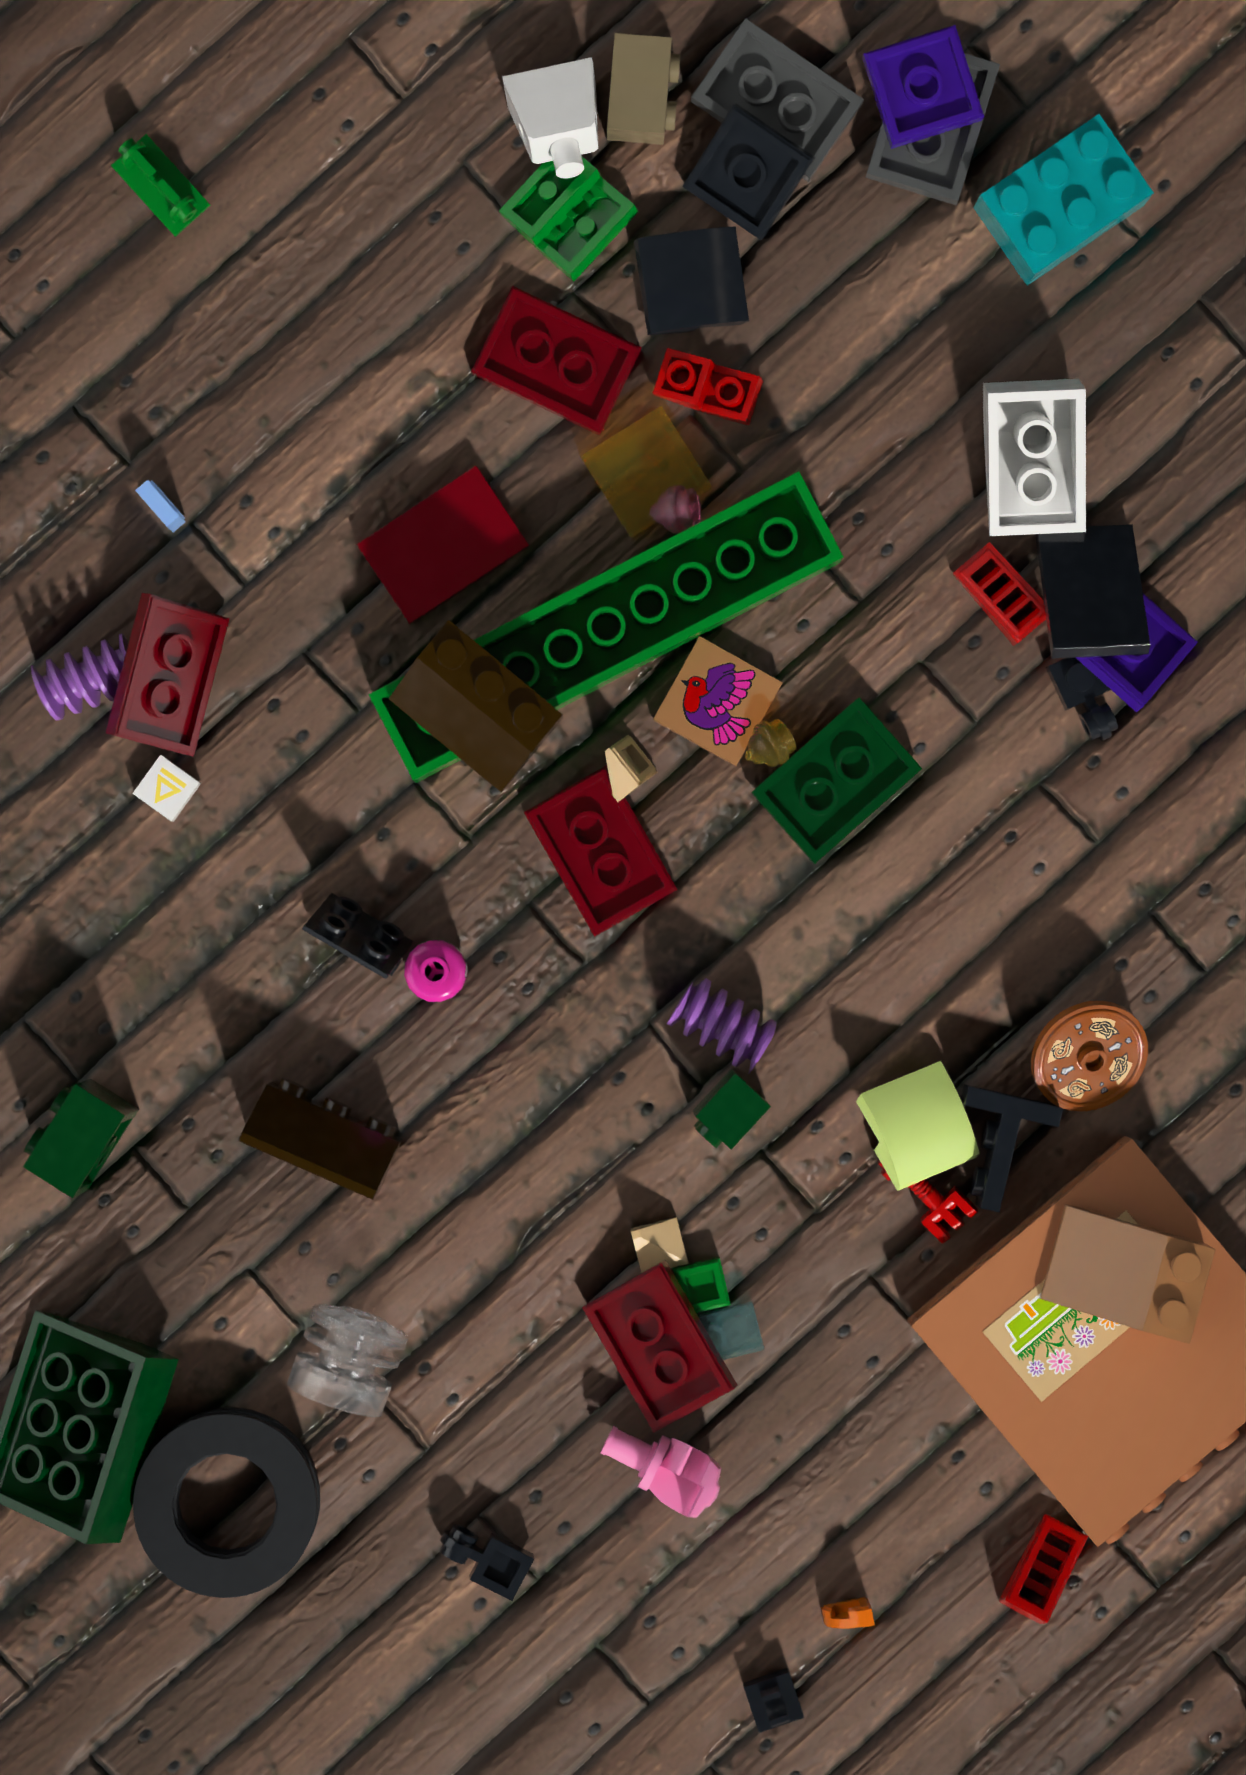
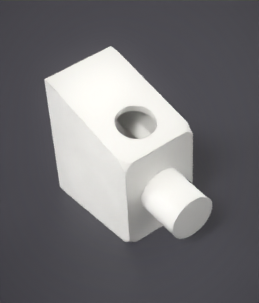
(556, 113)

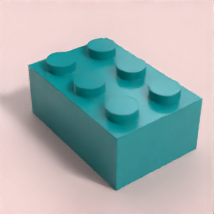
(1063, 199)

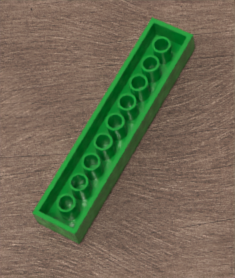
(645, 607)

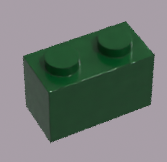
(729, 1111)

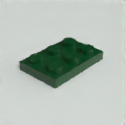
(836, 780)

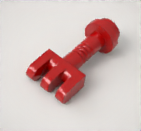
(940, 1207)

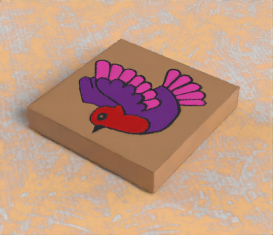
(717, 701)

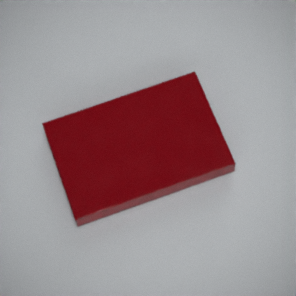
(556, 360)
(443, 545)
(167, 675)
(600, 851)
(659, 1346)

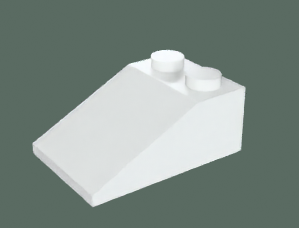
(1035, 456)

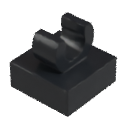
(773, 1700)

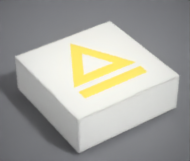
(166, 788)

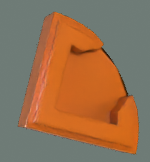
(848, 1614)

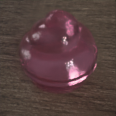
(677, 509)

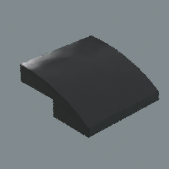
(691, 280)

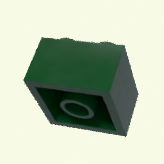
(79, 1136)

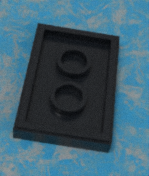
(1093, 592)

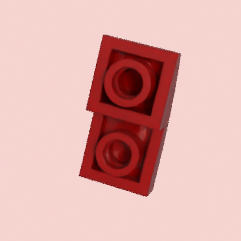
(708, 386)

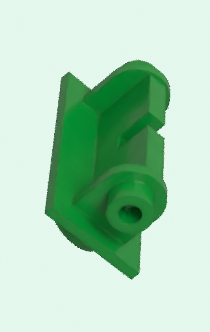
(159, 184)

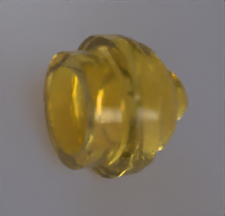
(770, 743)

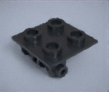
(358, 935)

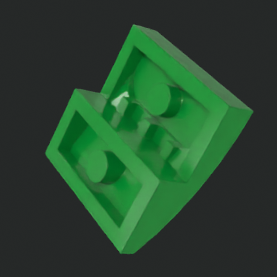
(568, 216)

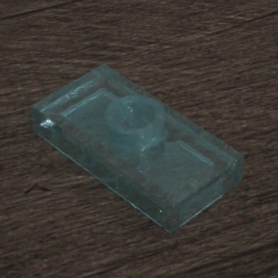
(733, 1330)

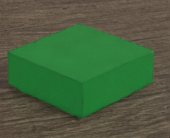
(703, 1284)

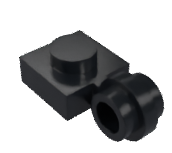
(1079, 685)
(498, 1565)

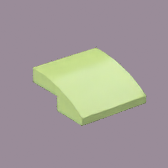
(919, 1125)

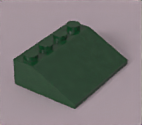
(80, 1426)

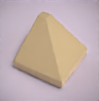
(627, 767)
(658, 1243)

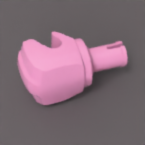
(670, 1469)

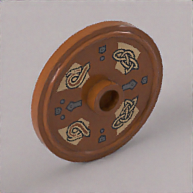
(1089, 1055)

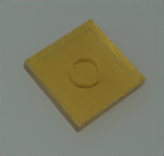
(642, 465)

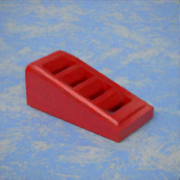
(988, 605)
(1019, 1578)

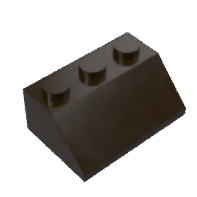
(475, 706)
(322, 1138)

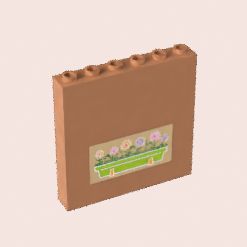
(1083, 1399)

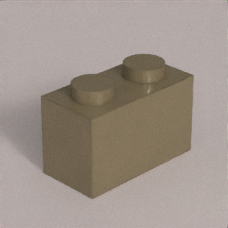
(640, 89)

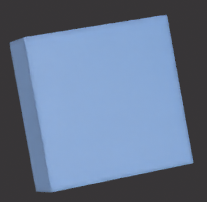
(161, 505)

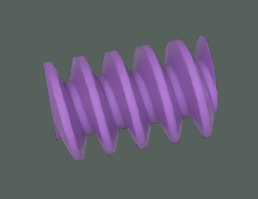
(81, 679)
(723, 1023)

